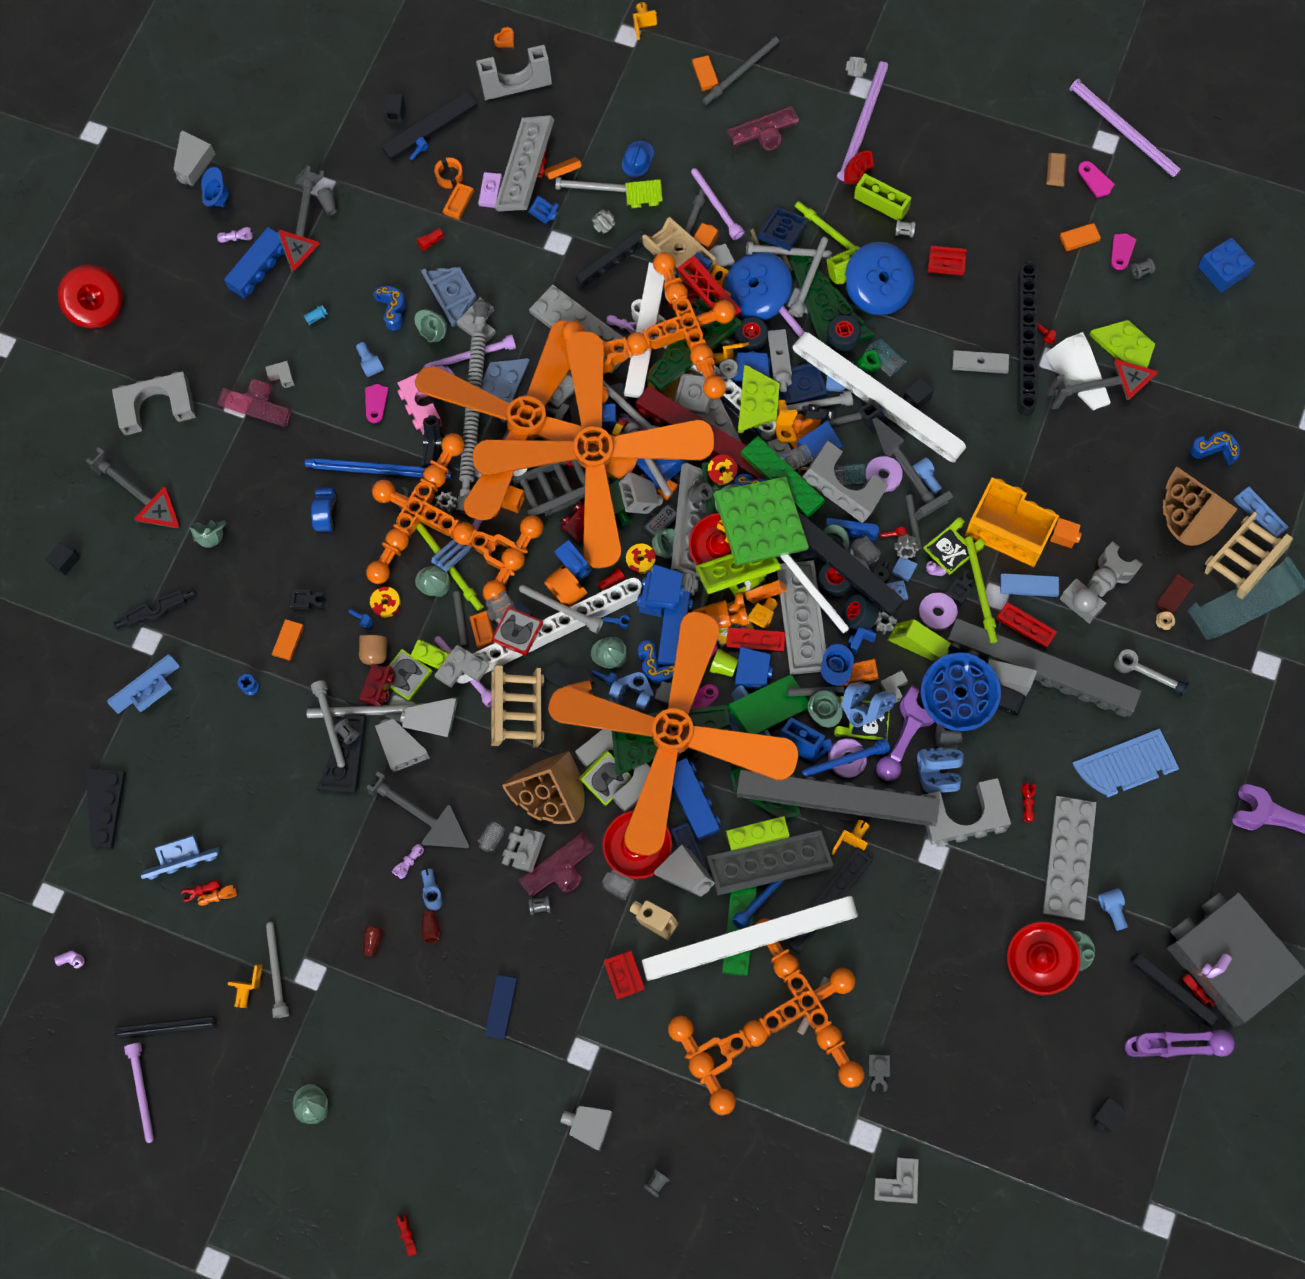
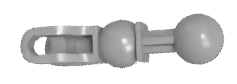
(1111, 571)

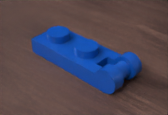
(856, 529)

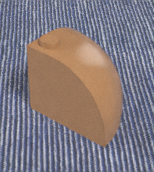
(1193, 509)
(549, 789)

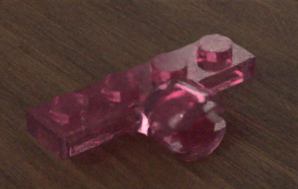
(764, 129)
(255, 403)
(559, 867)

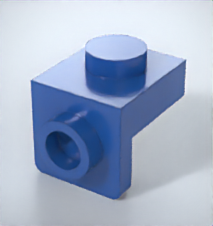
(543, 210)
(855, 641)

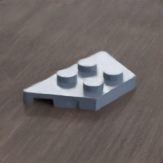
(450, 291)
(505, 378)

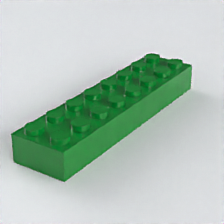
(772, 466)
(739, 902)

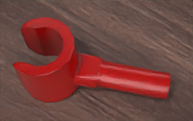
(1049, 334)
(899, 531)

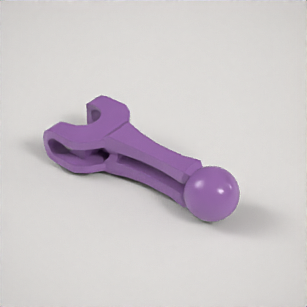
(914, 716)
(1265, 811)
(1154, 1044)

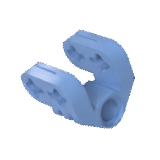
(620, 687)
(879, 704)
(929, 768)

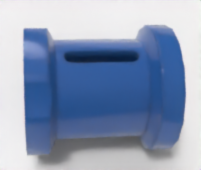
(245, 680)

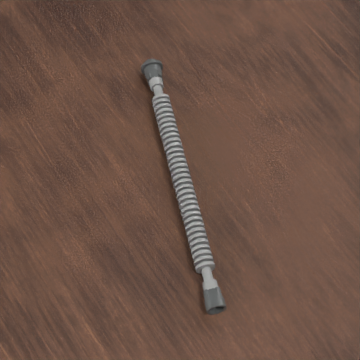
(471, 418)

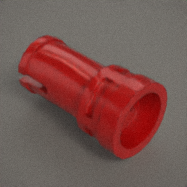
(427, 240)
(615, 578)

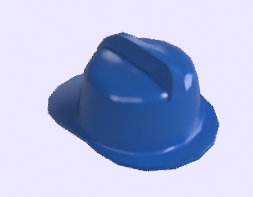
(637, 158)
(213, 189)
(837, 664)

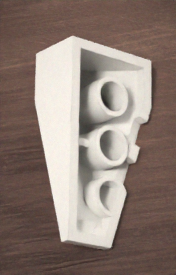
(1077, 364)

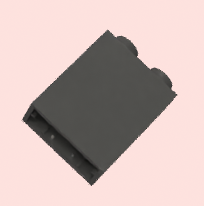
(1259, 963)

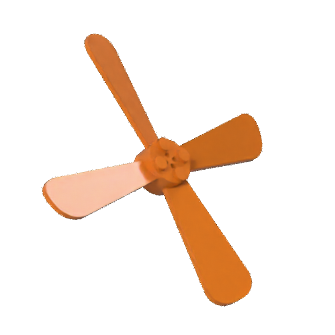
(674, 442)
(490, 490)
(758, 753)

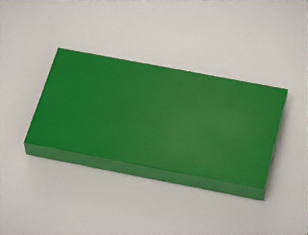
(768, 706)

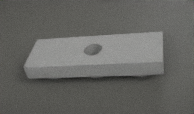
(779, 352)
(990, 361)

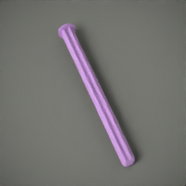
(865, 116)
(1125, 128)

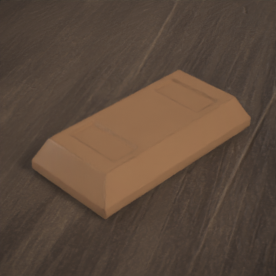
(1056, 169)

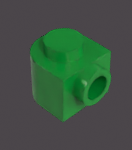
(869, 362)

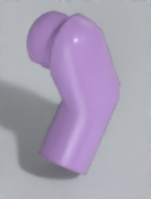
(935, 569)
(70, 957)
(1219, 968)

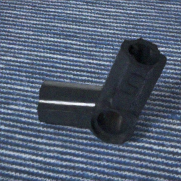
(431, 440)

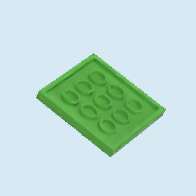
(760, 521)

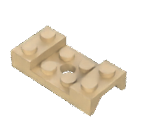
(673, 237)

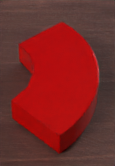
(857, 166)

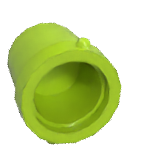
(723, 663)

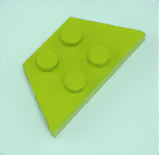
(1125, 343)
(758, 400)

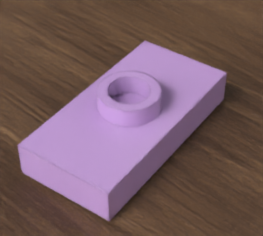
(490, 189)

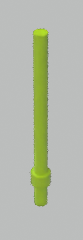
(811, 215)
(469, 593)
(989, 622)

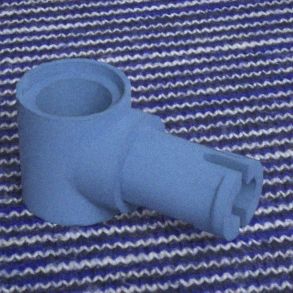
(370, 363)
(925, 471)
(431, 889)
(1113, 903)

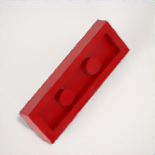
(1026, 625)
(755, 639)

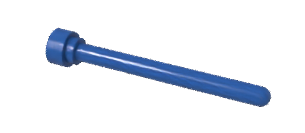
(881, 748)
(742, 919)

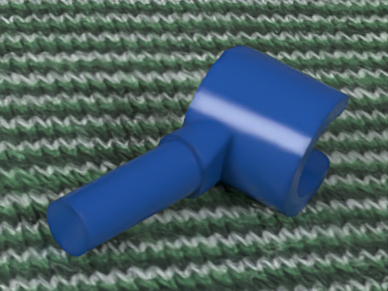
(422, 146)
(365, 621)
(618, 621)
(608, 679)
(826, 745)

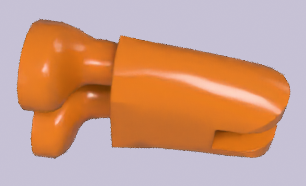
(720, 612)

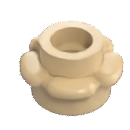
(1167, 616)

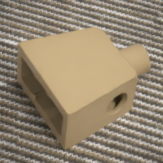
(655, 918)

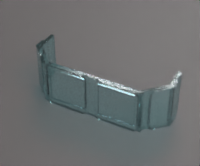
(1232, 612)

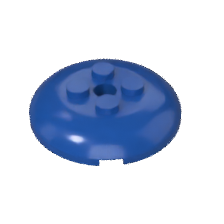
(864, 283)
(770, 293)
(963, 672)

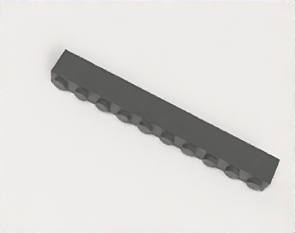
(1050, 669)
(840, 798)

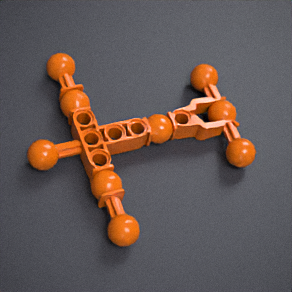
(638, 343)
(462, 532)
(756, 1032)

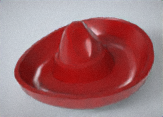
(90, 296)
(708, 542)
(622, 859)
(1043, 958)

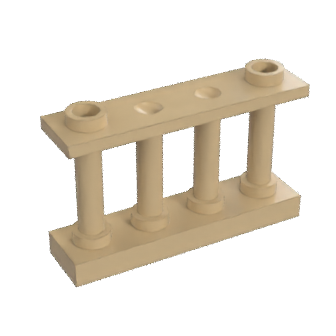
(1256, 572)
(499, 715)

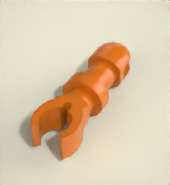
(226, 892)

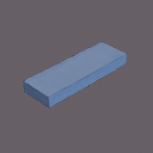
(1266, 518)
(1029, 585)

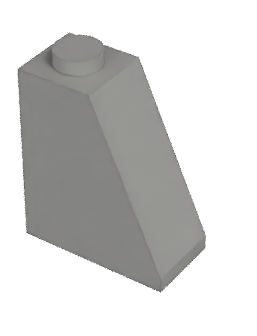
(191, 158)
(1013, 676)
(431, 717)
(399, 745)
(685, 871)

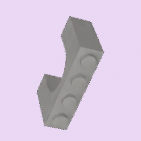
(533, 76)
(130, 397)
(822, 477)
(629, 794)
(993, 817)

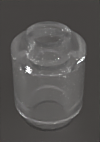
(491, 837)

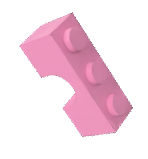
(412, 396)

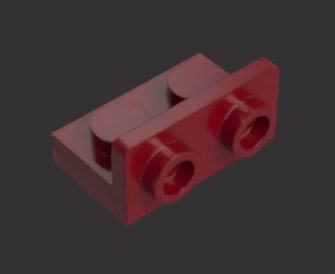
(574, 523)
(377, 685)

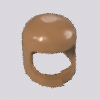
(372, 649)

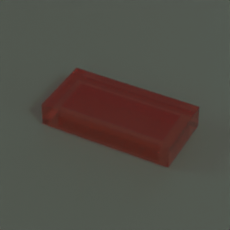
(1174, 594)

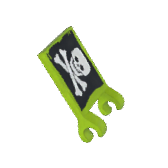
(950, 547)
(873, 731)

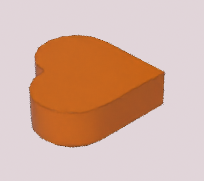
(504, 38)

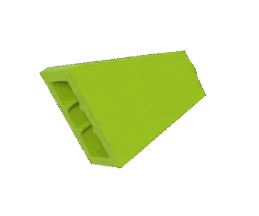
(919, 640)

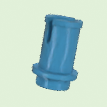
(316, 314)

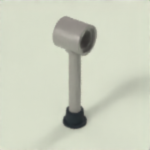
(1121, 667)

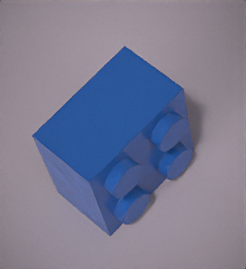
(1226, 265)

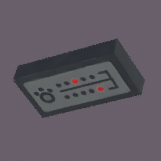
(662, 518)

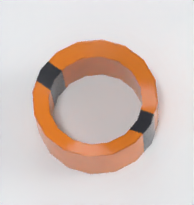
(446, 163)

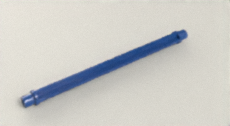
(367, 467)

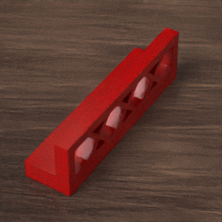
(706, 279)

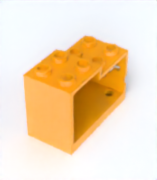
(1011, 523)

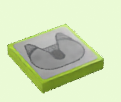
(409, 675)
(602, 779)

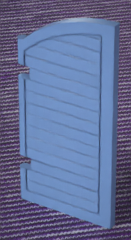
(1127, 764)

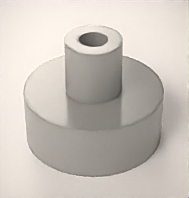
(728, 369)
(784, 380)

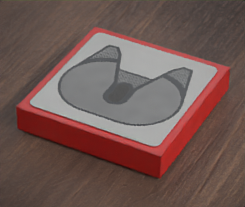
(517, 631)

